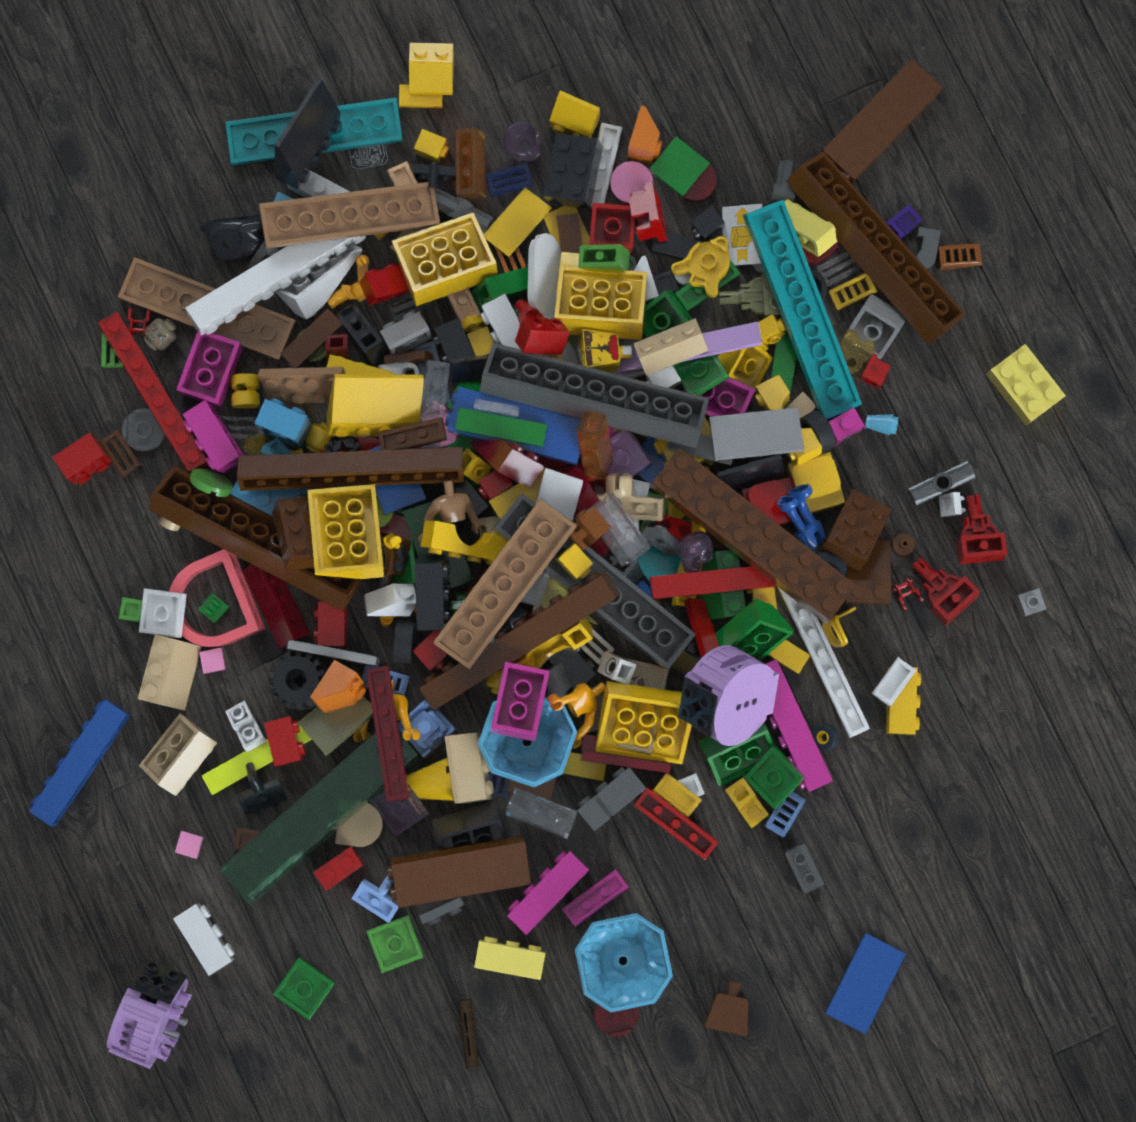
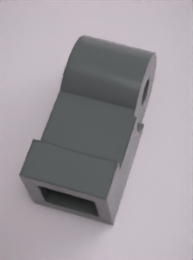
(928, 246)

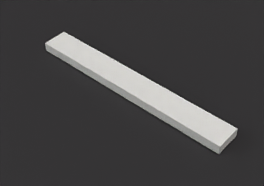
(827, 667)

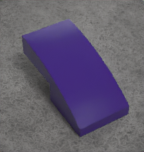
(905, 221)

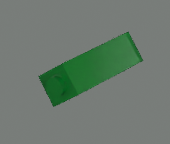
(512, 284)

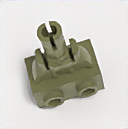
(754, 297)

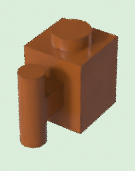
(589, 528)

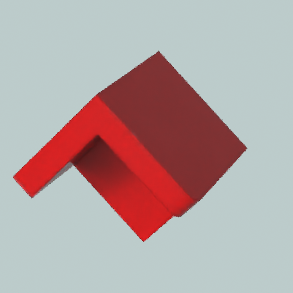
(875, 372)

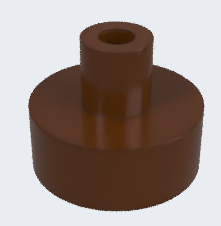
(898, 547)

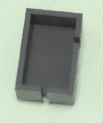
(610, 798)

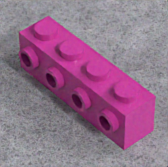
(548, 892)

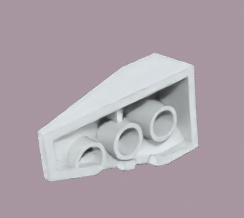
(311, 292)

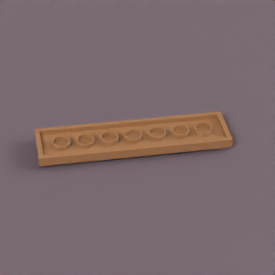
(348, 215)
(171, 293)
(505, 583)

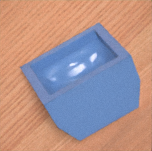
(432, 727)

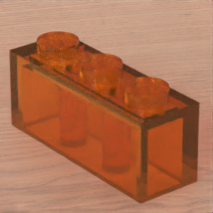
(470, 163)
(595, 445)

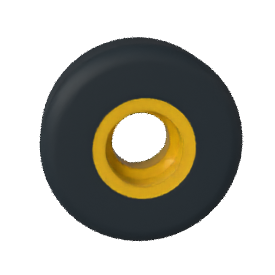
(832, 737)

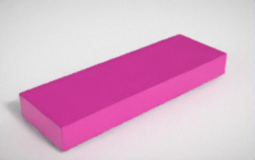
(595, 898)

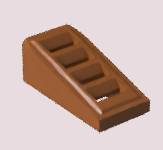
(944, 265)

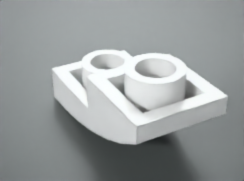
(245, 726)

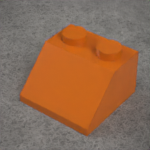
(645, 139)
(338, 688)

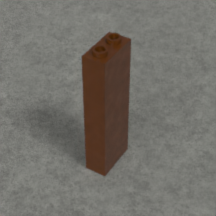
(882, 120)
(459, 871)

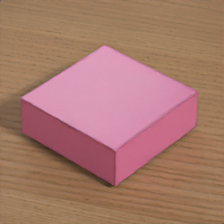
(212, 660)
(189, 844)

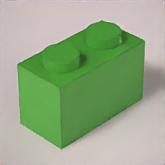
(604, 257)

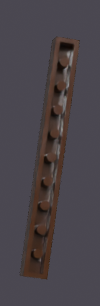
(350, 469)
(522, 638)

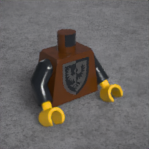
(395, 557)

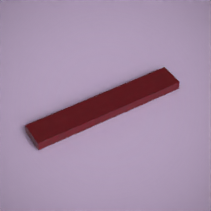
(387, 734)

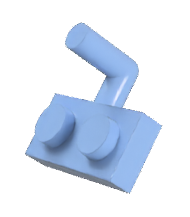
(376, 899)

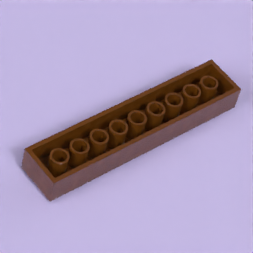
(876, 248)
(242, 532)
(752, 536)

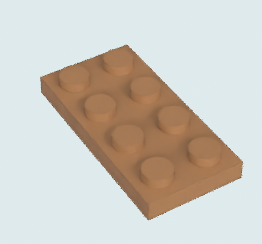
(299, 384)

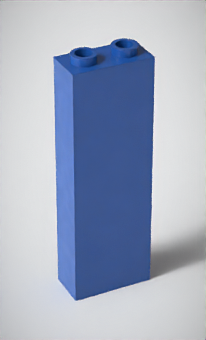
(561, 434)

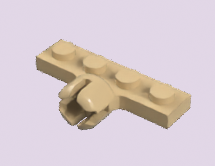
(636, 506)

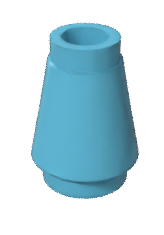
(884, 424)

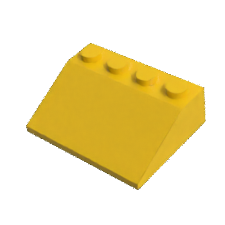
(445, 259)
(601, 301)
(373, 403)
(346, 532)
(634, 711)

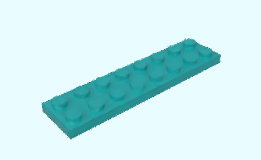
(362, 126)

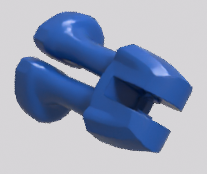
(812, 531)

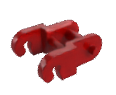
(145, 322)
(908, 583)

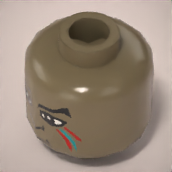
(160, 334)

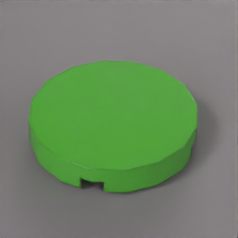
(209, 480)

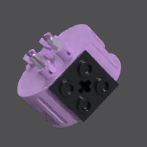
(728, 695)
(149, 1014)

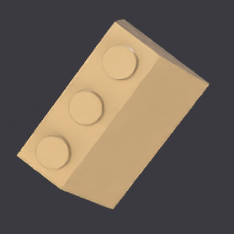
(670, 347)
(169, 672)
(177, 754)
(468, 769)

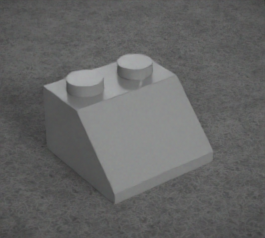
(878, 323)
(406, 333)

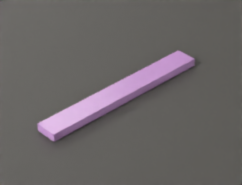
(716, 342)

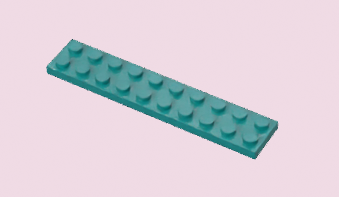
(802, 309)

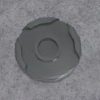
(149, 435)

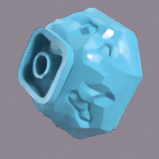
(532, 763)
(627, 985)

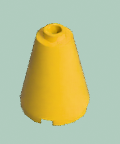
(432, 782)

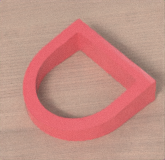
(241, 589)

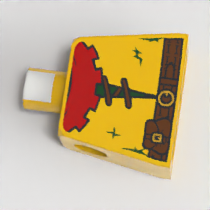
(602, 350)

